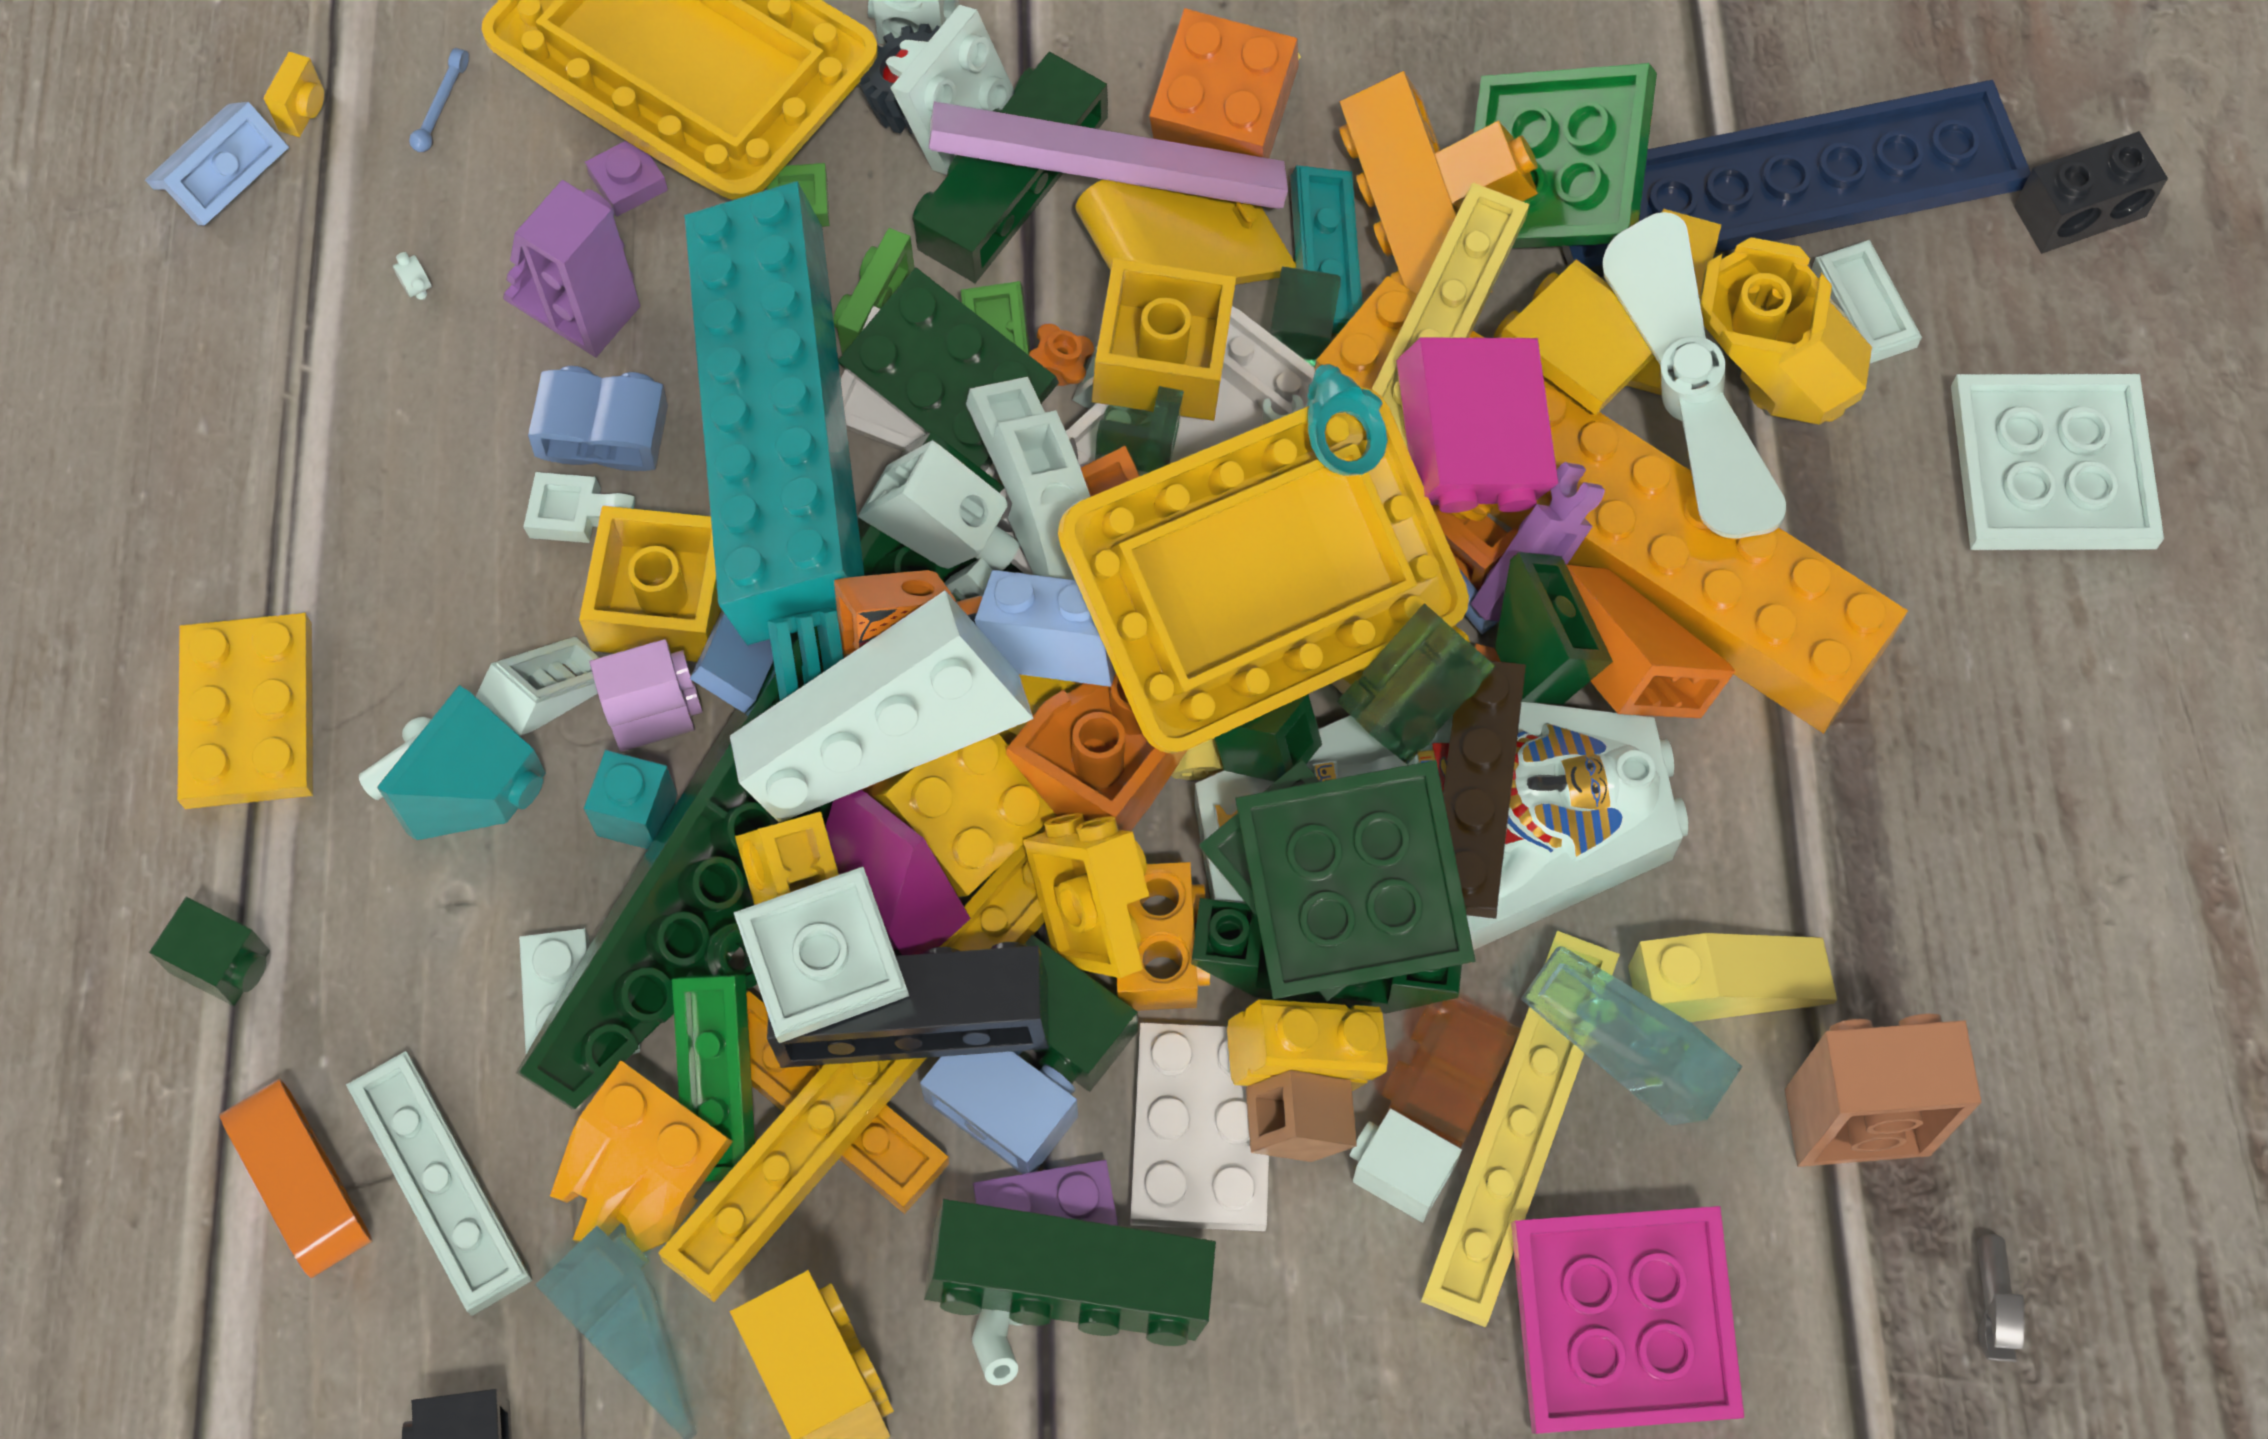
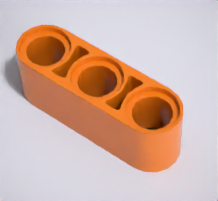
(295, 1178)

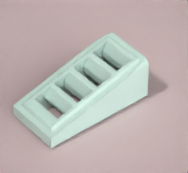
(536, 686)

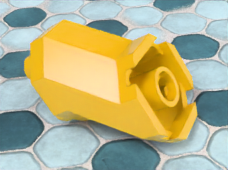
(1784, 332)

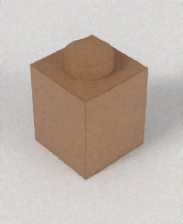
(1301, 1116)

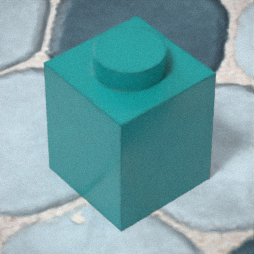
(630, 799)

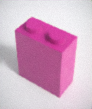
(1478, 421)

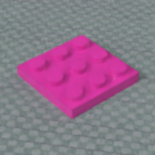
(1626, 1320)

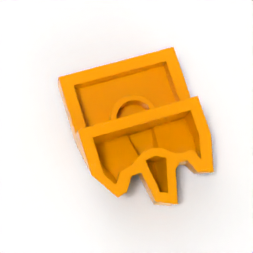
(636, 1160)

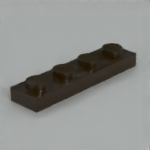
(1481, 783)

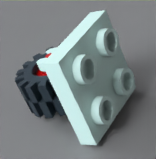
(941, 65)

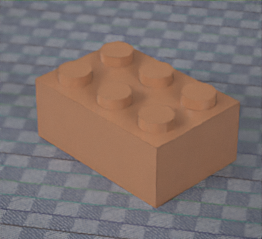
(1882, 1091)

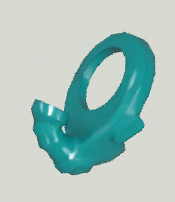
(1337, 393)

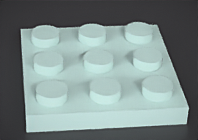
(2056, 462)

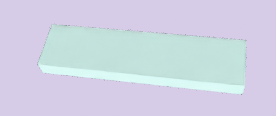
(439, 1183)

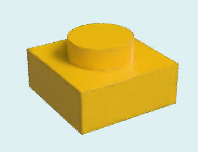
(294, 94)

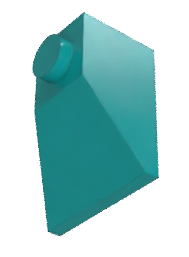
(462, 772)

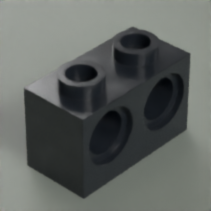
(2090, 192)

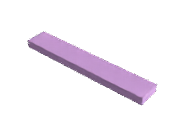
(1107, 155)

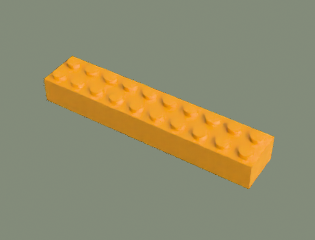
(1758, 601)

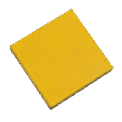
(1583, 338)

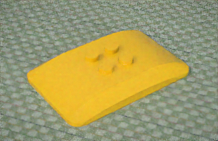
(692, 82)
(1256, 573)

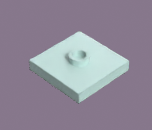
(821, 954)

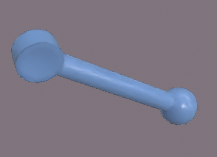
(421, 139)

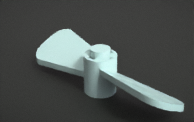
(1657, 286)

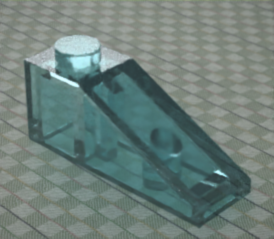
(1633, 1038)
(619, 1313)

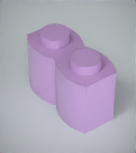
(646, 694)

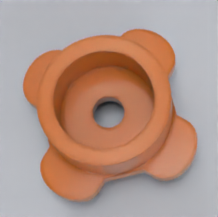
(1062, 353)

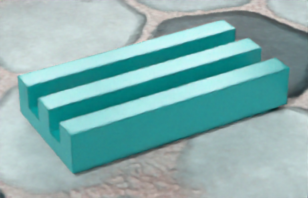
(804, 623)

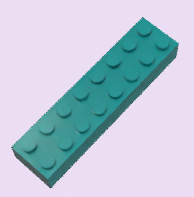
(771, 409)

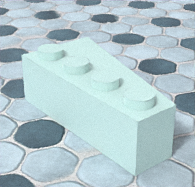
(880, 712)

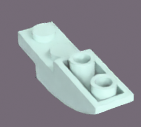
(1034, 466)

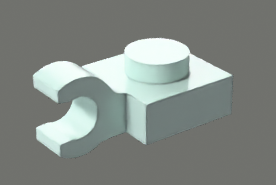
(568, 507)

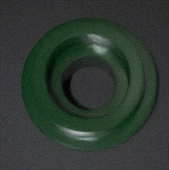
(716, 954)

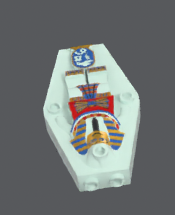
(1582, 811)

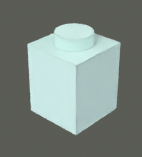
(1403, 1164)

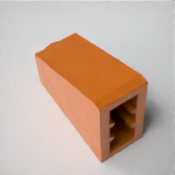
(1655, 660)

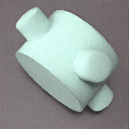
(411, 275)

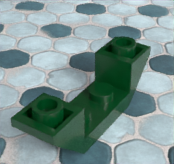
(1232, 949)

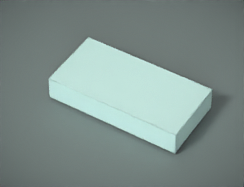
(1869, 299)

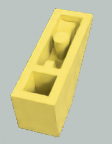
(1732, 974)

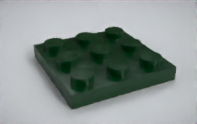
(1355, 879)

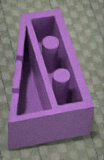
(573, 269)

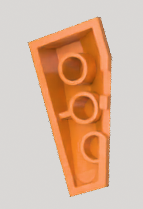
(1092, 756)

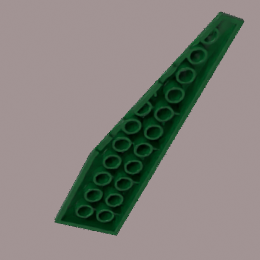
(681, 887)

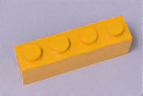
(1400, 174)

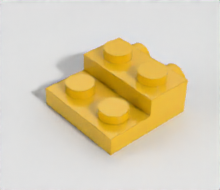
(1083, 886)

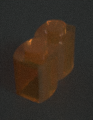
(1452, 1069)

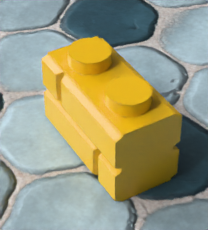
(1307, 1039)

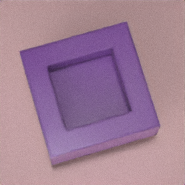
(626, 177)

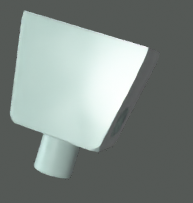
(940, 510)

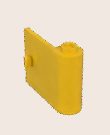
(1182, 231)

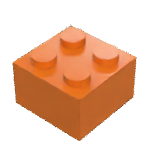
(1224, 85)

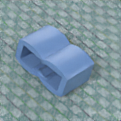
(598, 419)

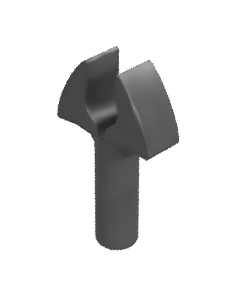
(2004, 1312)

